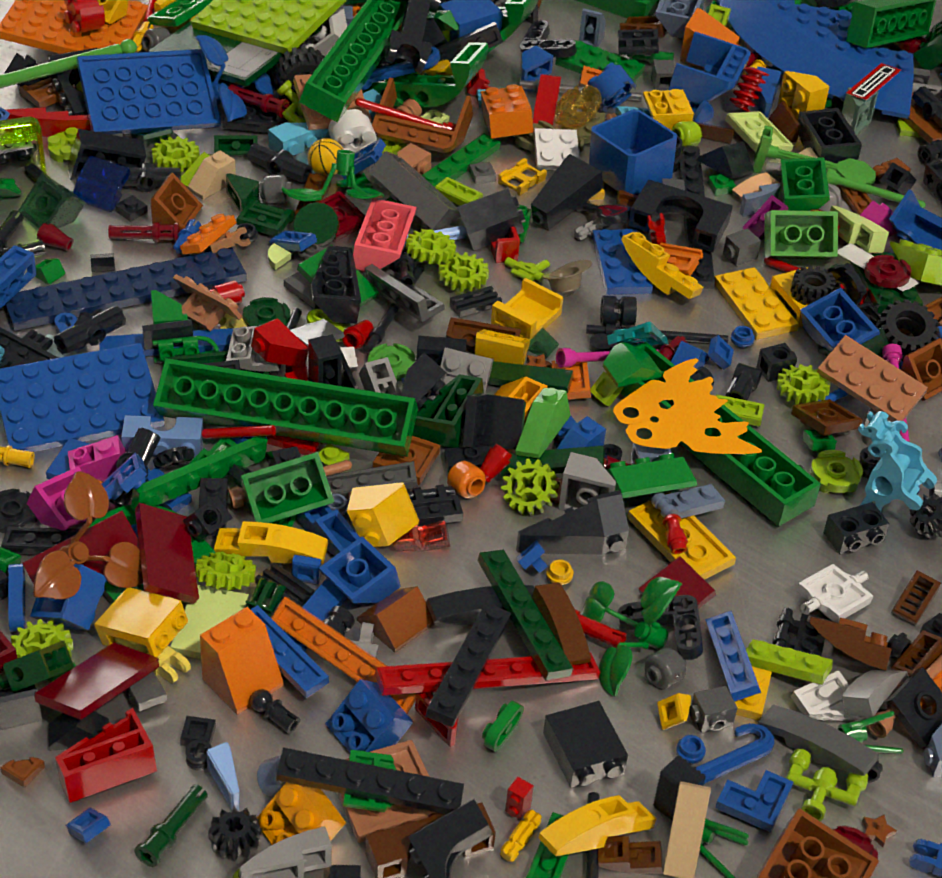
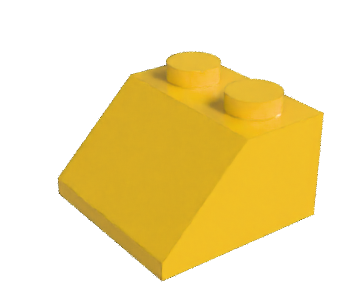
(382, 513)

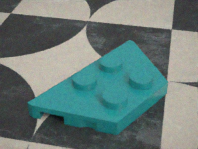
(637, 335)

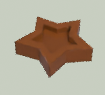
(538, 361)
(878, 829)

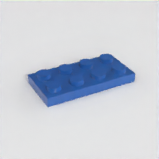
(616, 266)

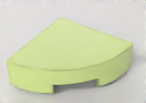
(278, 256)

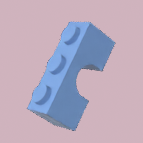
(185, 433)

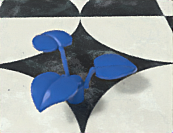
(232, 103)

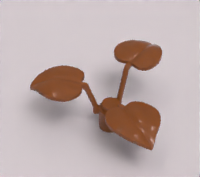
(56, 573)

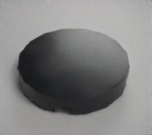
(14, 510)

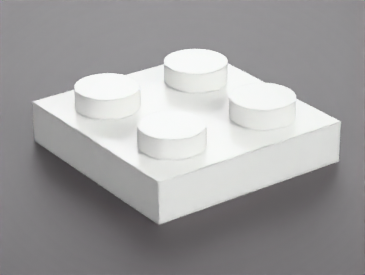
(553, 147)

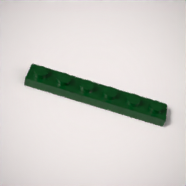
(525, 615)

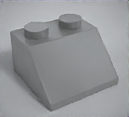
(582, 480)

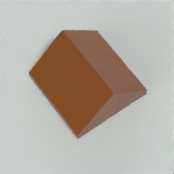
(174, 203)
(926, 367)
(399, 617)

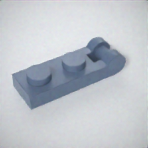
(689, 501)

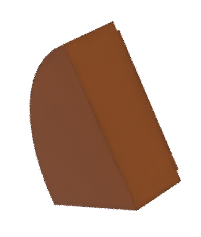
(23, 770)

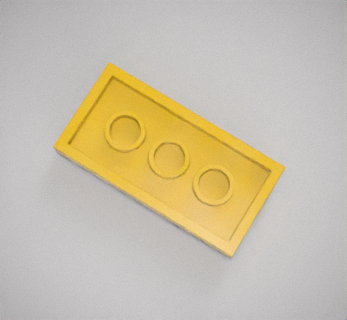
(755, 303)
(703, 551)

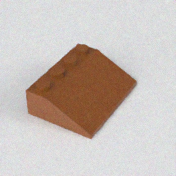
(815, 851)

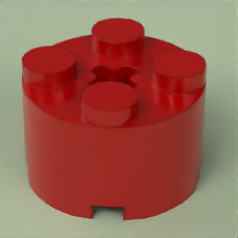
(84, 15)

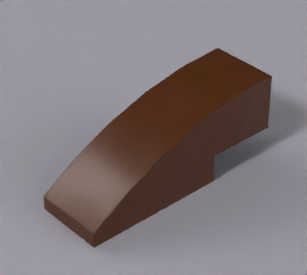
(563, 621)
(851, 642)

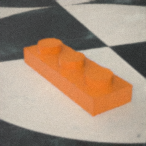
(208, 234)

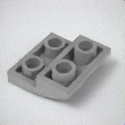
(241, 350)

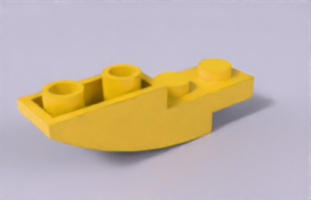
(652, 262)
(272, 541)
(593, 823)

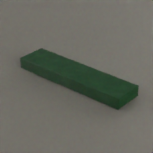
(507, 372)
(556, 458)

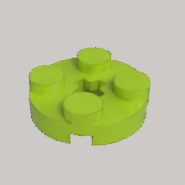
(61, 144)
(848, 471)

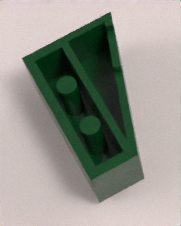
(931, 52)
(444, 416)

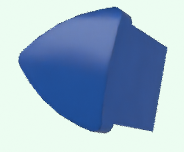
(702, 112)

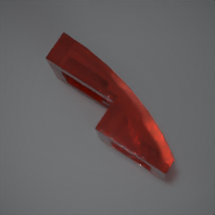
(424, 538)

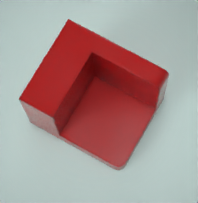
(506, 247)

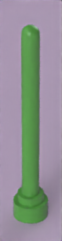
(835, 179)

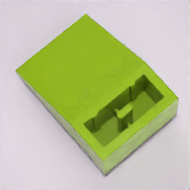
(922, 258)

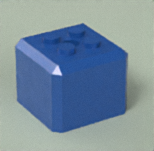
(632, 151)

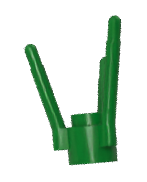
(858, 731)
(709, 832)

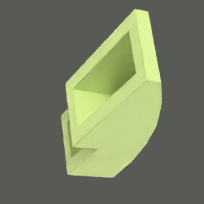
(861, 231)

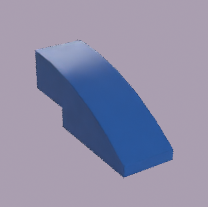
(329, 525)

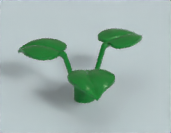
(345, 166)
(654, 600)

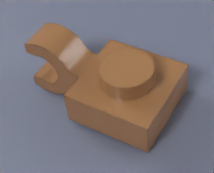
(229, 239)

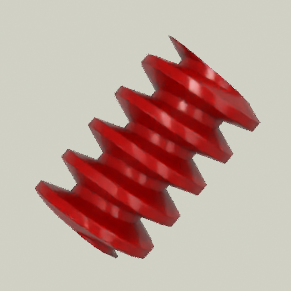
(748, 88)

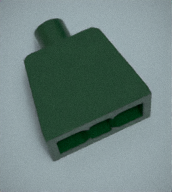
(36, 667)

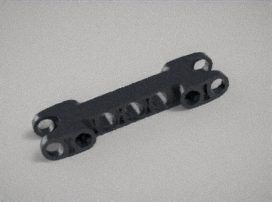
(409, 41)

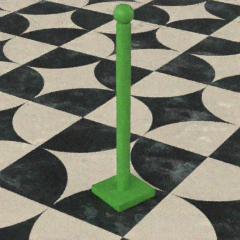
(62, 65)

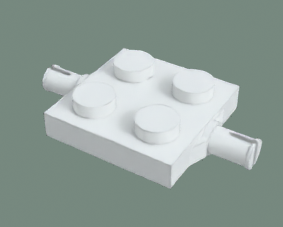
(834, 593)

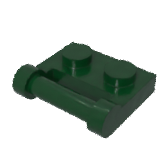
(265, 218)

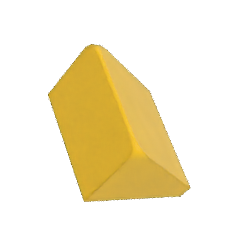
(674, 710)

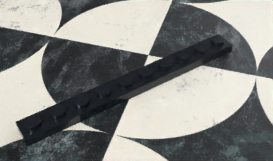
(691, 172)

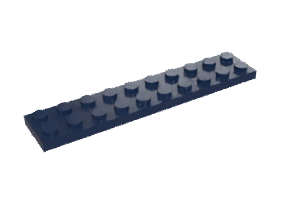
(121, 288)

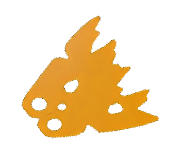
(686, 419)

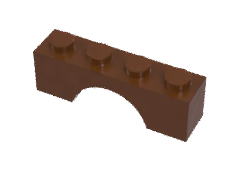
(389, 851)

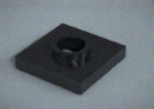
(907, 706)

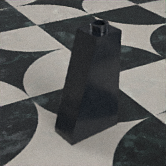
(565, 191)

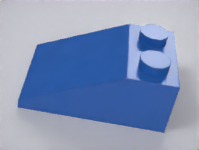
(835, 317)

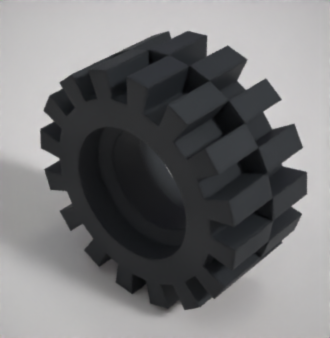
(811, 284)

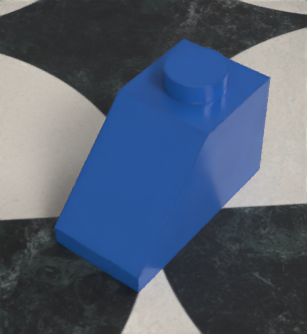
(534, 63)
(584, 434)

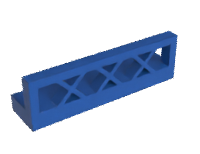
(12, 268)

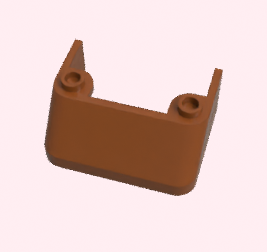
(420, 134)

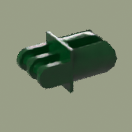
(266, 596)

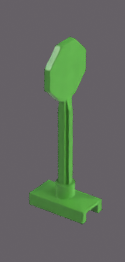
(848, 168)

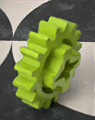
(175, 153)
(430, 246)
(464, 272)
(802, 384)
(525, 497)
(225, 571)
(40, 636)

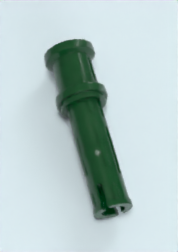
(164, 834)

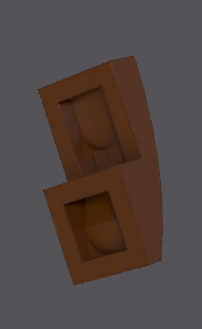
(631, 857)

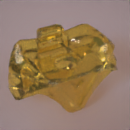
(588, 100)

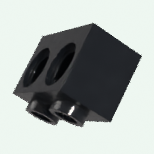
(856, 528)

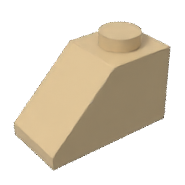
(212, 175)

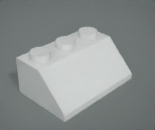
(330, 32)

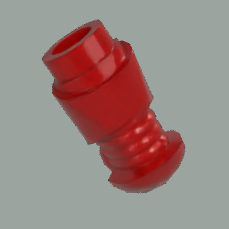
(675, 534)

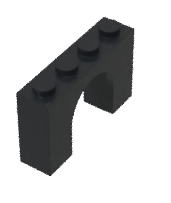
(62, 83)
(659, 198)
(448, 838)

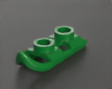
(190, 347)

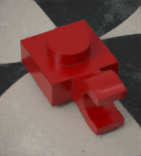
(658, 235)

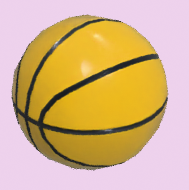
(322, 155)

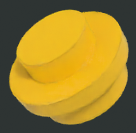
(560, 572)

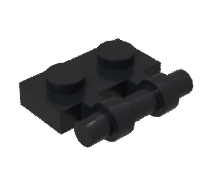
(638, 42)
(436, 505)
(807, 637)

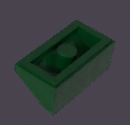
(234, 144)

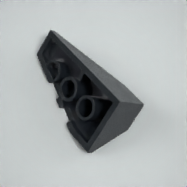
(337, 286)
(589, 530)

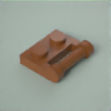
(40, 93)

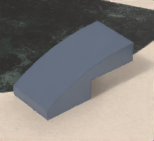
(753, 201)

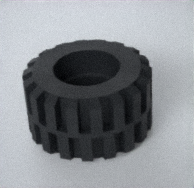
(297, 62)
(912, 318)

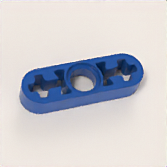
(16, 597)

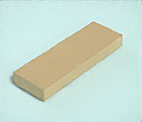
(686, 830)

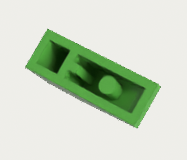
(543, 423)

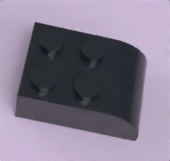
(828, 135)

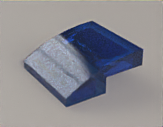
(101, 183)

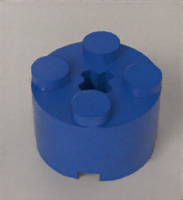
(613, 85)

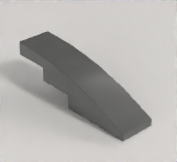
(824, 742)

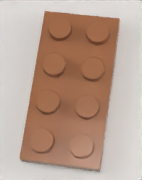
(872, 379)

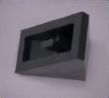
(68, 730)

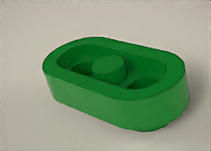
(506, 721)

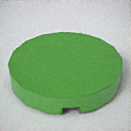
(399, 357)

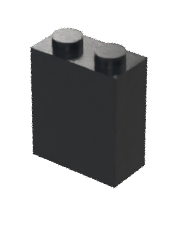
(491, 218)
(585, 744)

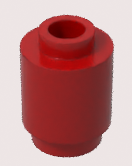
(230, 290)

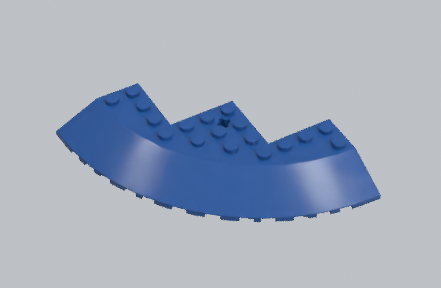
(815, 44)

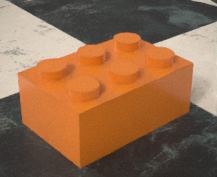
(506, 111)

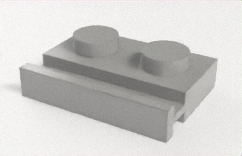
(468, 364)

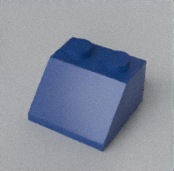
(362, 573)
(78, 610)

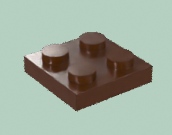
(826, 417)

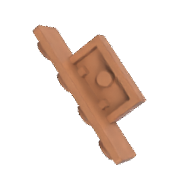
(204, 306)

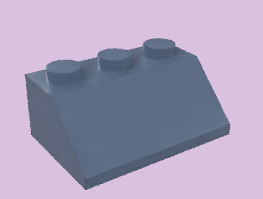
(676, 14)

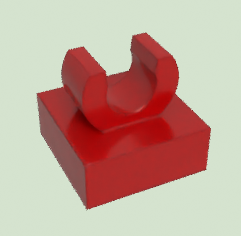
(478, 82)

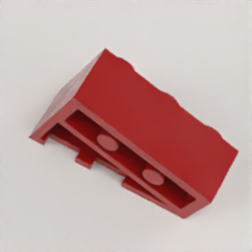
(106, 760)

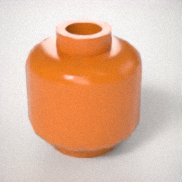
(466, 479)

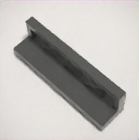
(412, 301)

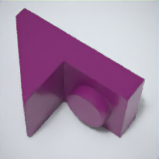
(756, 223)

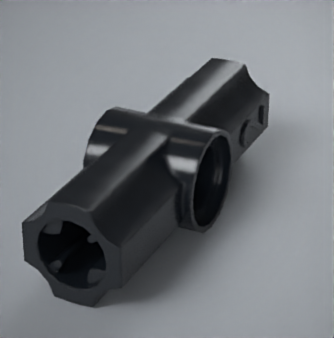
(930, 105)
(279, 163)
(149, 177)
(89, 330)
(144, 445)

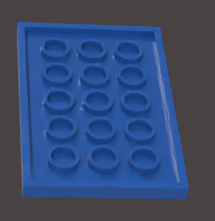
(148, 91)
(75, 397)

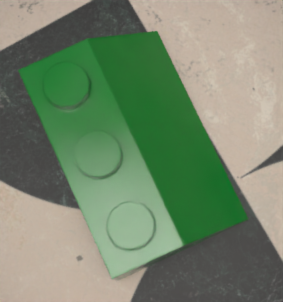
(804, 183)
(652, 477)
(287, 489)

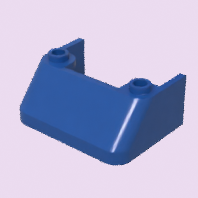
(722, 68)
(916, 223)

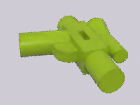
(527, 270)

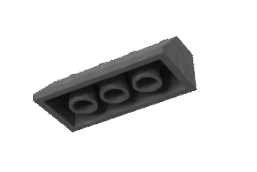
(414, 190)

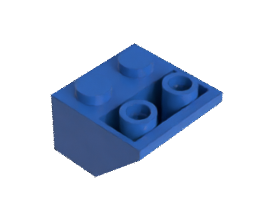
(368, 719)

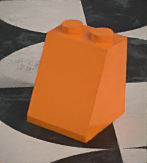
(707, 25)
(239, 659)

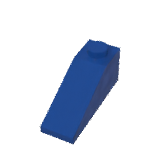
(769, 90)

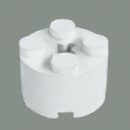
(353, 130)

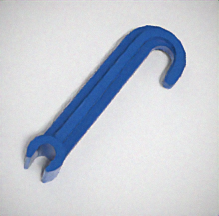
(400, 69)
(742, 755)

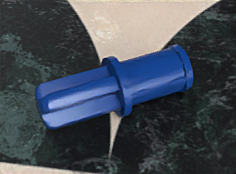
(184, 233)

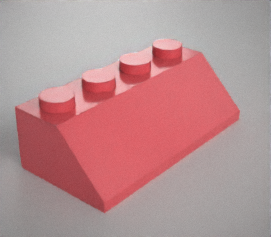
(382, 234)

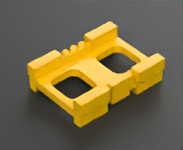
(516, 173)

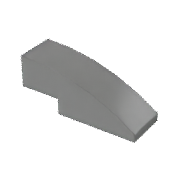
(872, 691)
(291, 856)

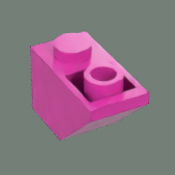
(880, 215)
(97, 458)

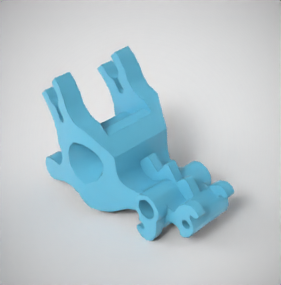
(900, 464)

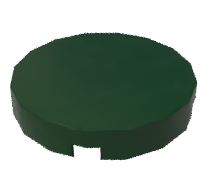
(319, 220)
(265, 310)

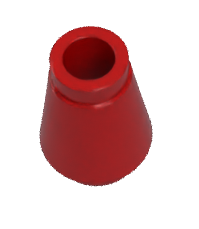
(356, 335)
(495, 461)

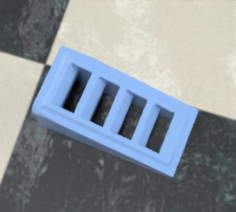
(222, 770)

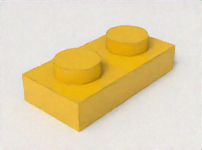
(753, 706)

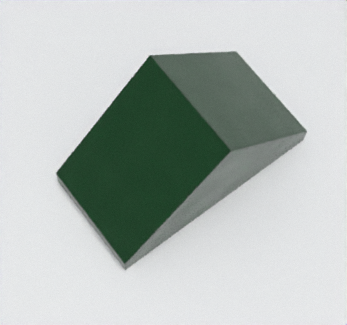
(241, 190)

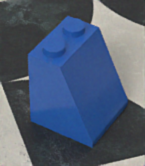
(472, 15)

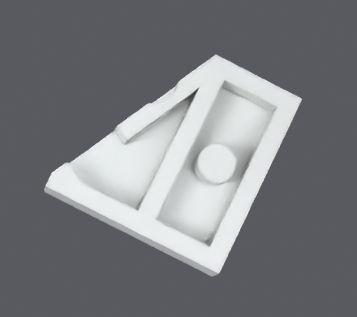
(824, 700)

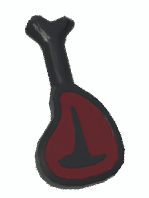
(608, 214)

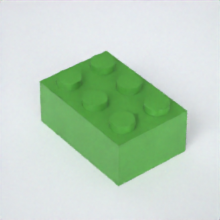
(801, 234)

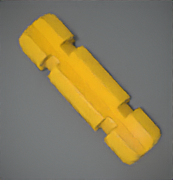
(520, 835)

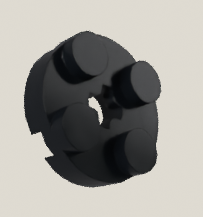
(851, 281)

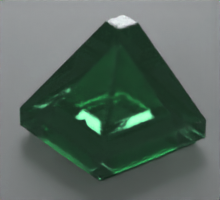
(542, 343)

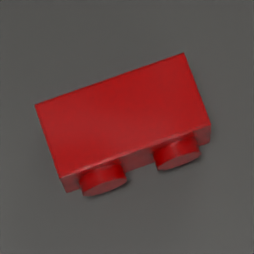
(519, 798)

